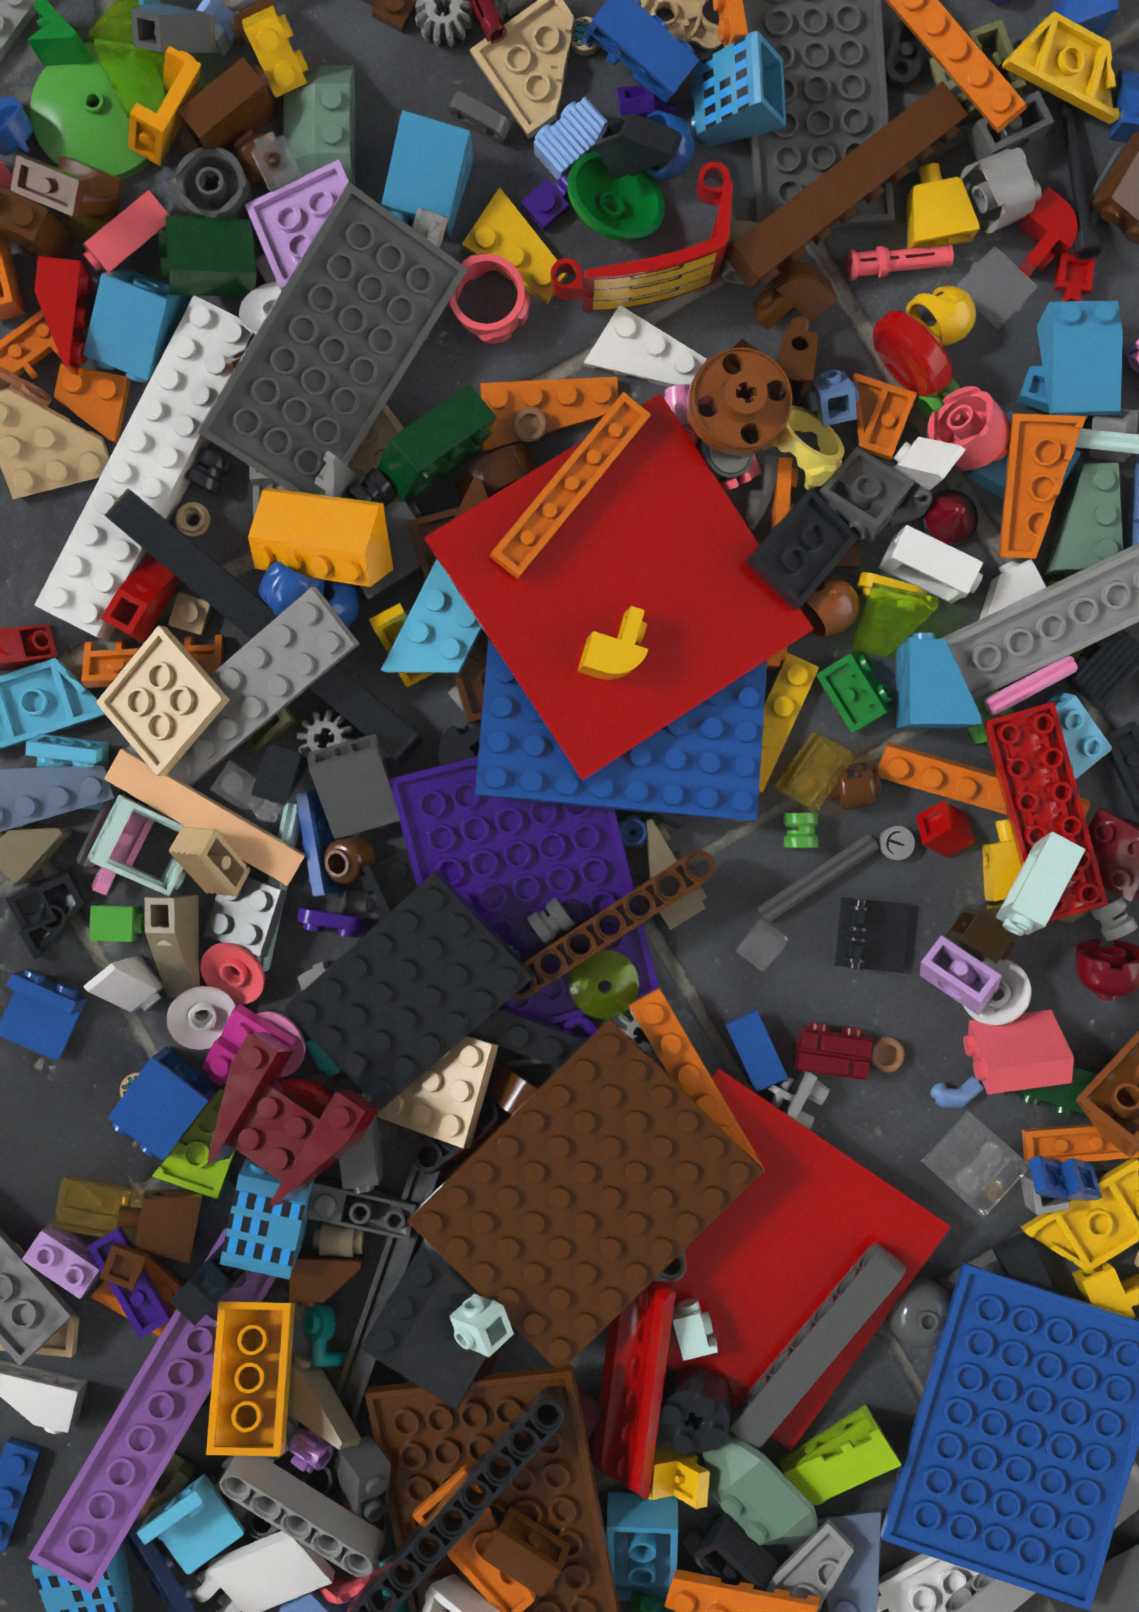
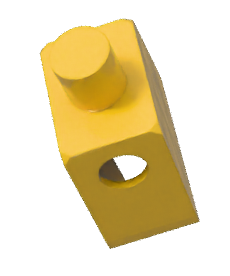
(939, 211)
(1000, 863)

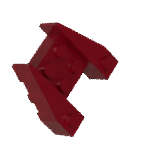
(278, 1126)

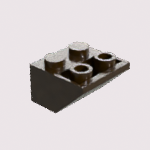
(982, 933)

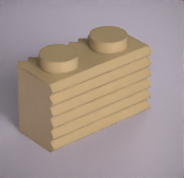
(209, 860)

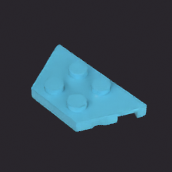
(436, 632)
(42, 701)

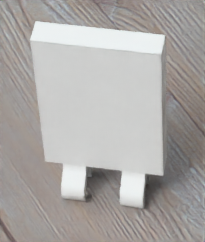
(263, 1574)
(921, 1585)

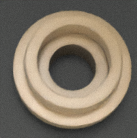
(186, 512)

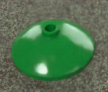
(619, 208)

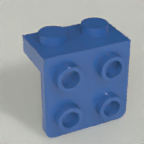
(41, 1013)

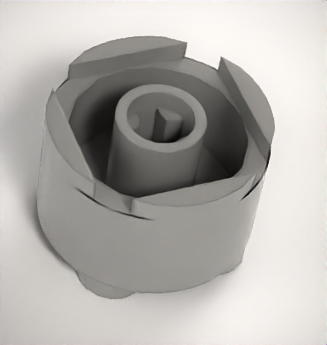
(1001, 188)

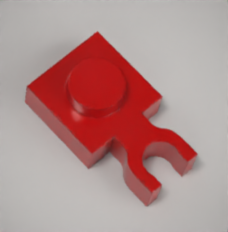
(1073, 277)

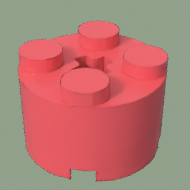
(975, 423)

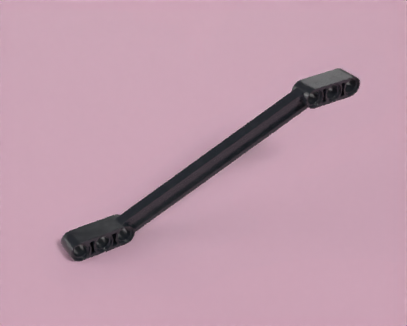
(397, 1255)

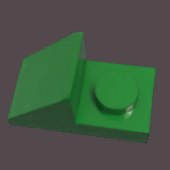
(56, 40)

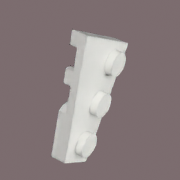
(643, 351)

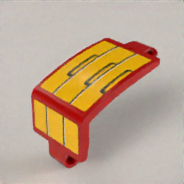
(660, 276)

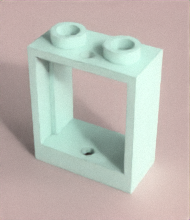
(110, 834)
(1039, 884)

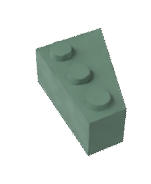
(1088, 521)

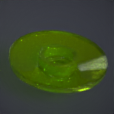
(602, 966)

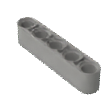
(303, 1513)

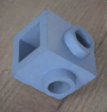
(833, 397)

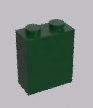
(208, 256)

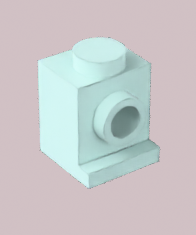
(693, 1330)

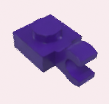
(641, 101)
(548, 202)

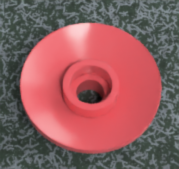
(233, 971)

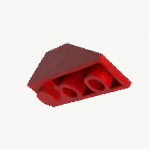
(62, 295)
(141, 600)

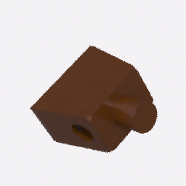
(797, 358)
(164, 1222)

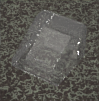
(762, 945)

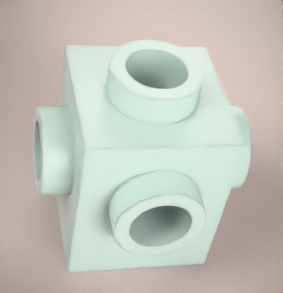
(481, 1325)

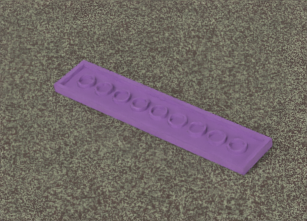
(137, 1443)

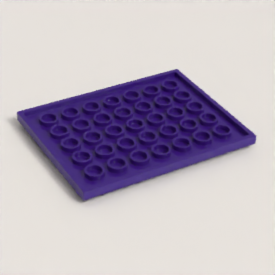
(516, 859)

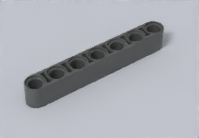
(816, 1345)

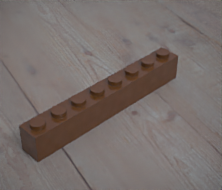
(845, 186)

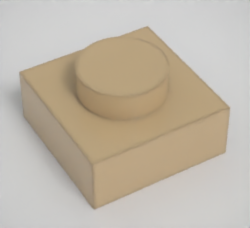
(190, 614)

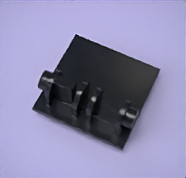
(872, 935)

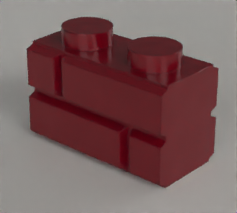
(832, 1051)

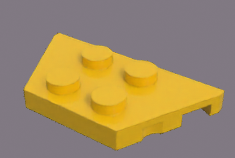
(1068, 64)
(1094, 1228)

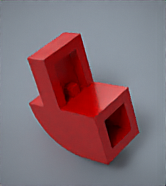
(1052, 226)

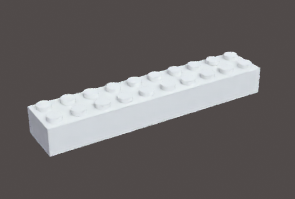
(150, 461)

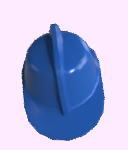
(14, 126)

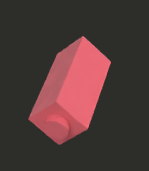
(125, 233)

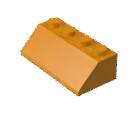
(321, 536)
(251, 1379)

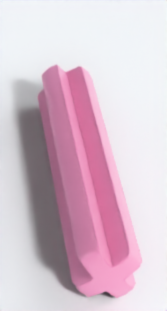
(1030, 685)

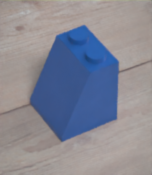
(162, 1103)

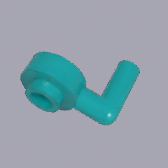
(320, 1326)

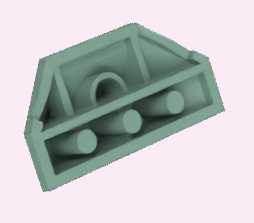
(322, 119)
(758, 1495)

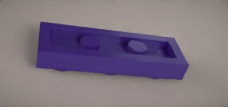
(144, 1304)

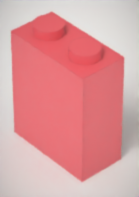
(1020, 1053)

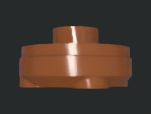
(739, 401)

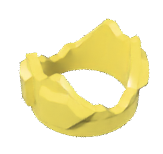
(816, 465)

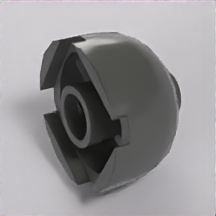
(920, 1312)

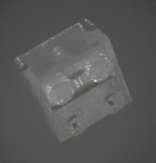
(975, 1164)

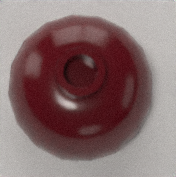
(1108, 969)

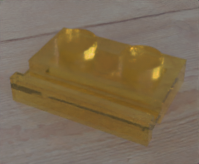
(814, 771)
(89, 1206)

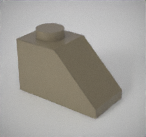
(28, 850)

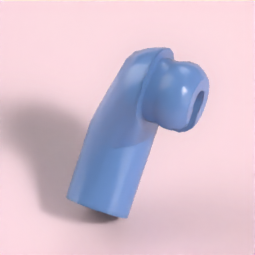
(953, 1097)

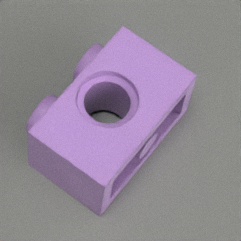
(960, 975)
(63, 1260)

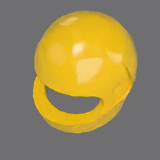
(952, 310)

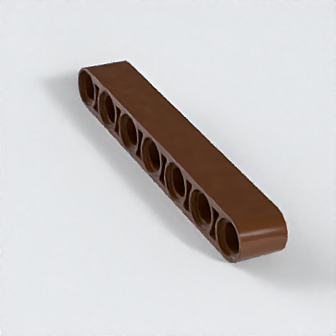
(628, 921)

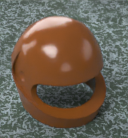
(835, 607)

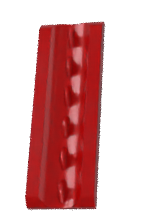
(1044, 796)
(634, 1388)

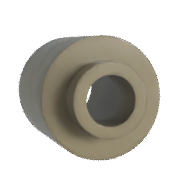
(338, 1240)

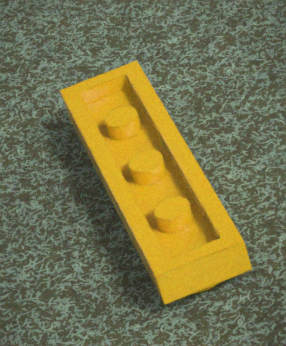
(782, 710)

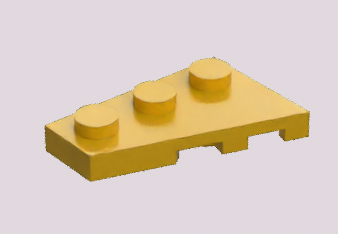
(507, 234)

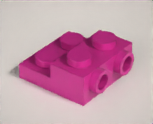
(239, 1025)

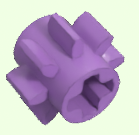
(309, 1450)

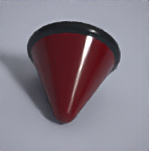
(950, 517)

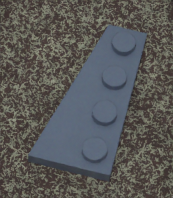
(44, 792)
(859, 1581)

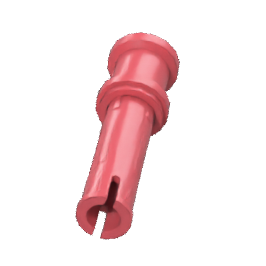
(882, 261)

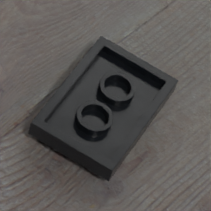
(802, 549)

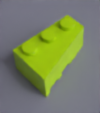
(840, 1457)

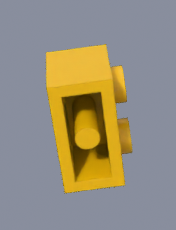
(270, 42)

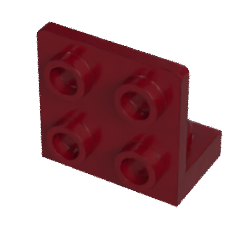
(1116, 853)

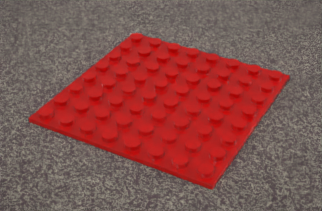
(645, 538)
(788, 1247)

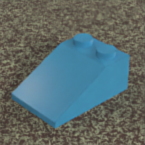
(1082, 357)
(642, 1543)

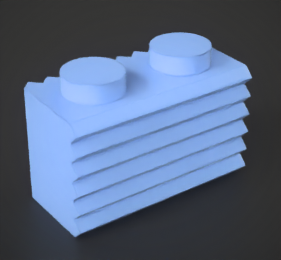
(569, 137)

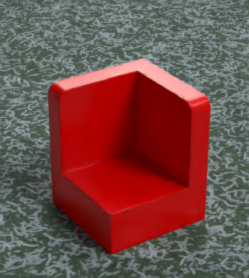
(945, 829)

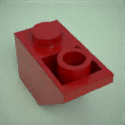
(26, 646)

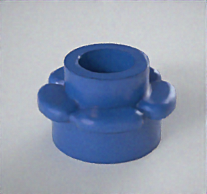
(639, 839)

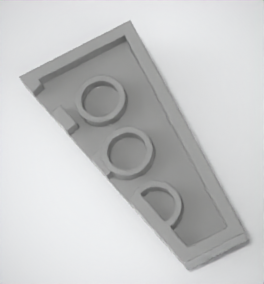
(814, 1564)

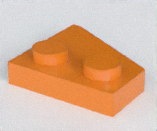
(95, 397)
(881, 415)

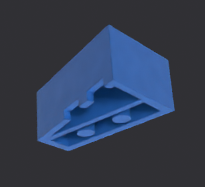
(642, 45)

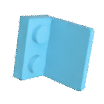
(1081, 734)
(62, 751)
(193, 1525)

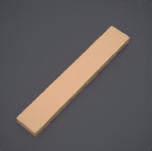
(199, 811)

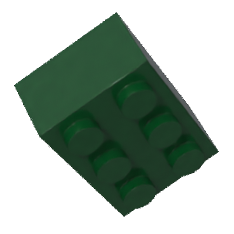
(436, 443)

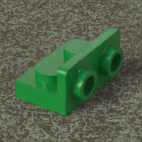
(856, 690)

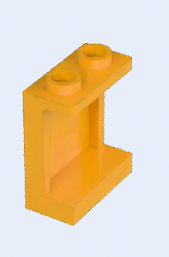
(153, 132)

